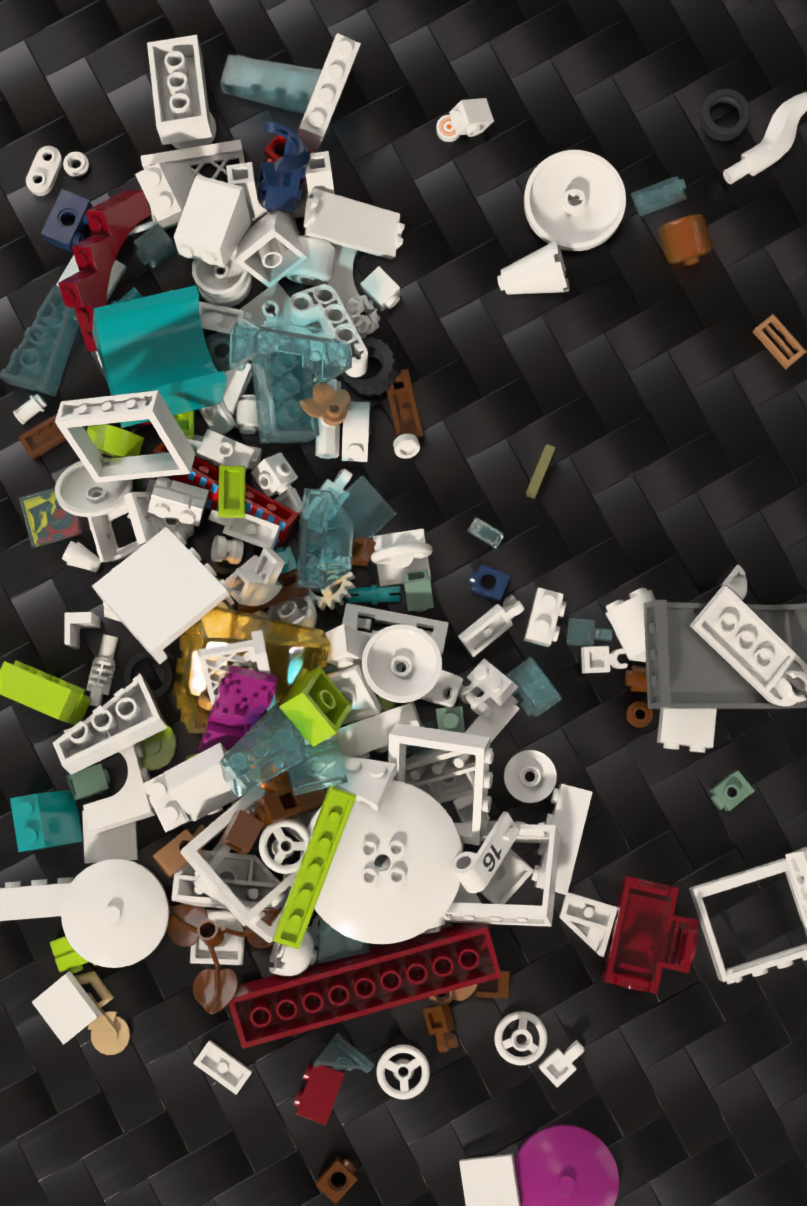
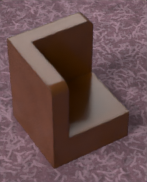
(494, 988)

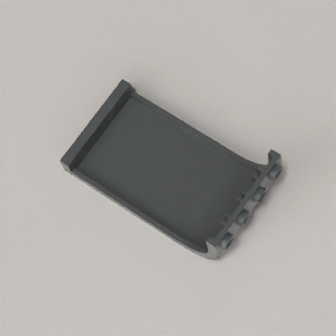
(691, 674)

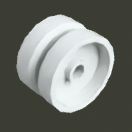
(222, 285)

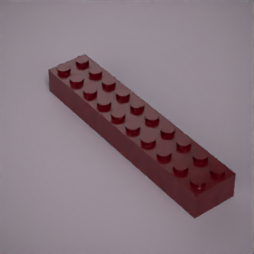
(364, 983)

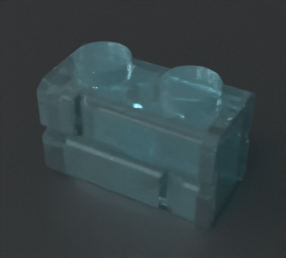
(533, 688)

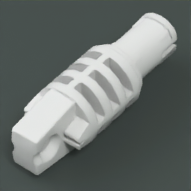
(102, 670)

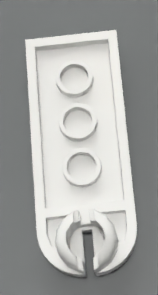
(752, 648)

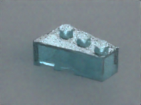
(263, 752)

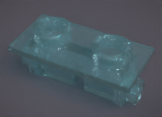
(659, 195)

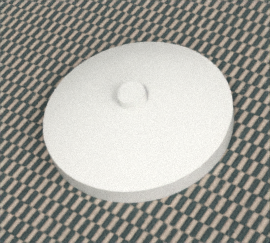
(574, 200)
(115, 913)

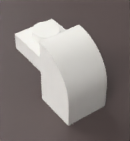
(356, 432)
(258, 585)

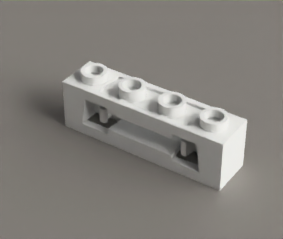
(392, 618)

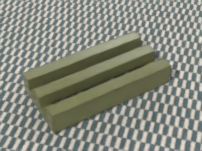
(540, 471)

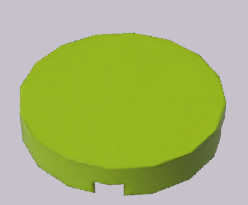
(159, 749)

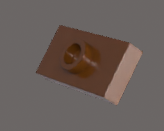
(42, 438)

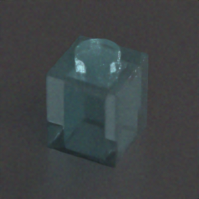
(154, 246)

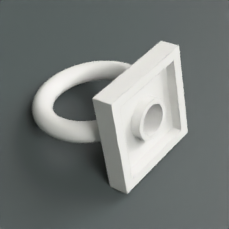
(399, 554)

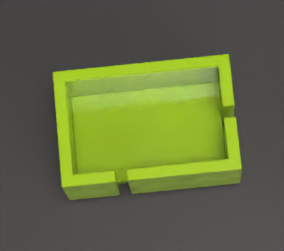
(43, 692)

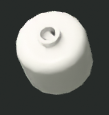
(319, 264)

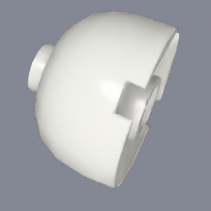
(294, 610)
(293, 961)

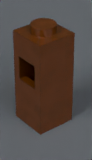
(286, 805)

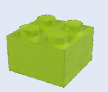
(316, 706)

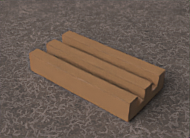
(770, 345)

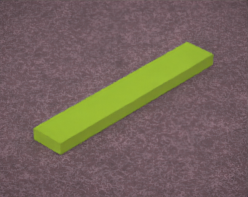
(314, 867)

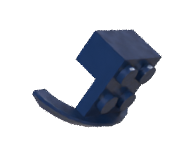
(281, 180)

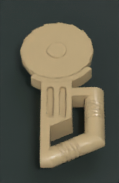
(108, 1032)

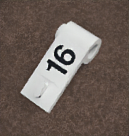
(478, 868)

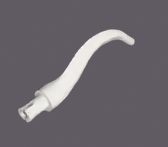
(775, 143)

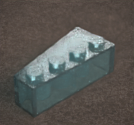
(45, 348)

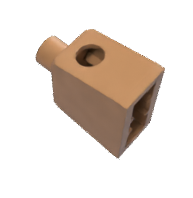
(170, 858)

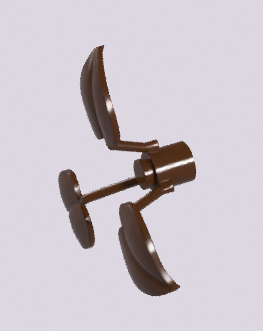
(211, 987)

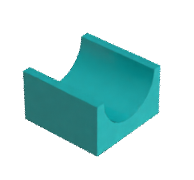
(160, 348)

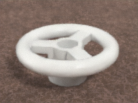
(280, 855)
(502, 1045)
(384, 1062)

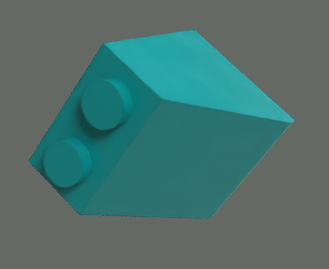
(46, 820)

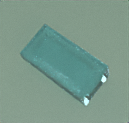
(485, 533)

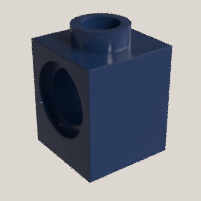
(495, 593)

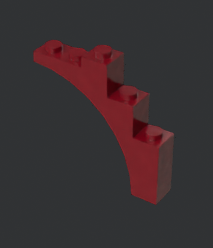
(95, 256)

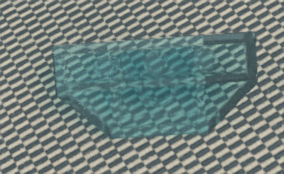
(323, 540)

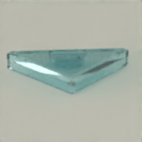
(343, 1056)

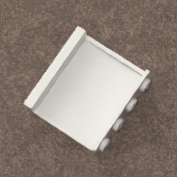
(162, 591)

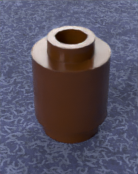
(636, 678)

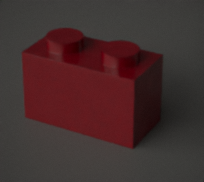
(320, 1092)

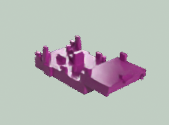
(238, 706)

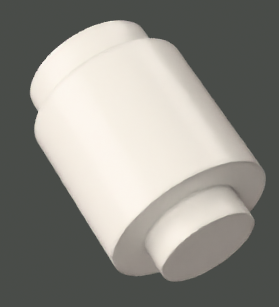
(247, 415)

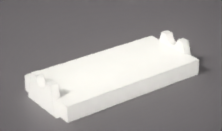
(353, 224)

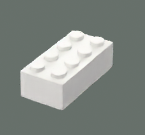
(179, 90)

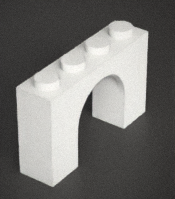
(328, 91)
(317, 176)
(129, 803)

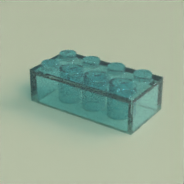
(278, 390)

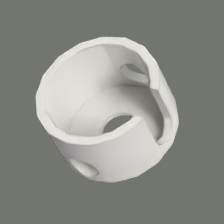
(439, 693)

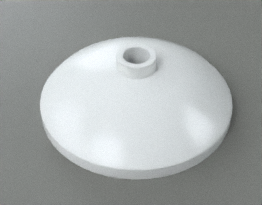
(84, 497)
(405, 647)

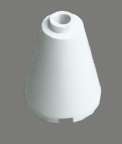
(536, 273)

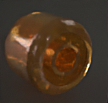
(685, 239)

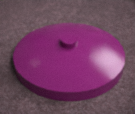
(566, 1169)

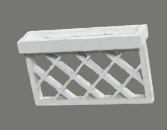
(198, 157)
(255, 658)

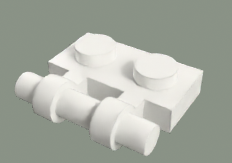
(493, 685)

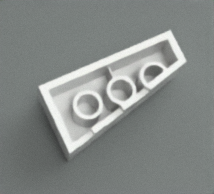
(111, 727)

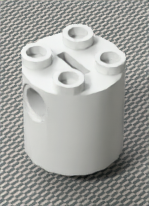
(628, 623)

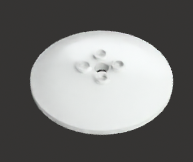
(415, 887)

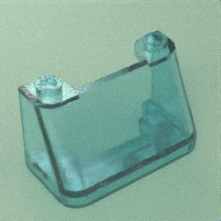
(320, 351)

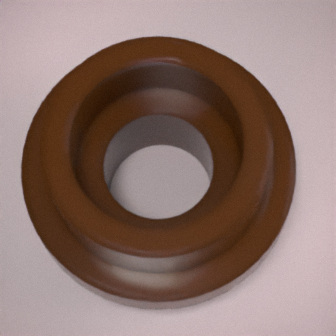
(630, 714)

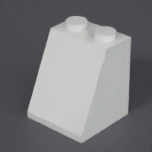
(167, 190)
(212, 221)
(271, 247)

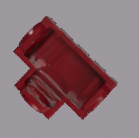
(648, 936)

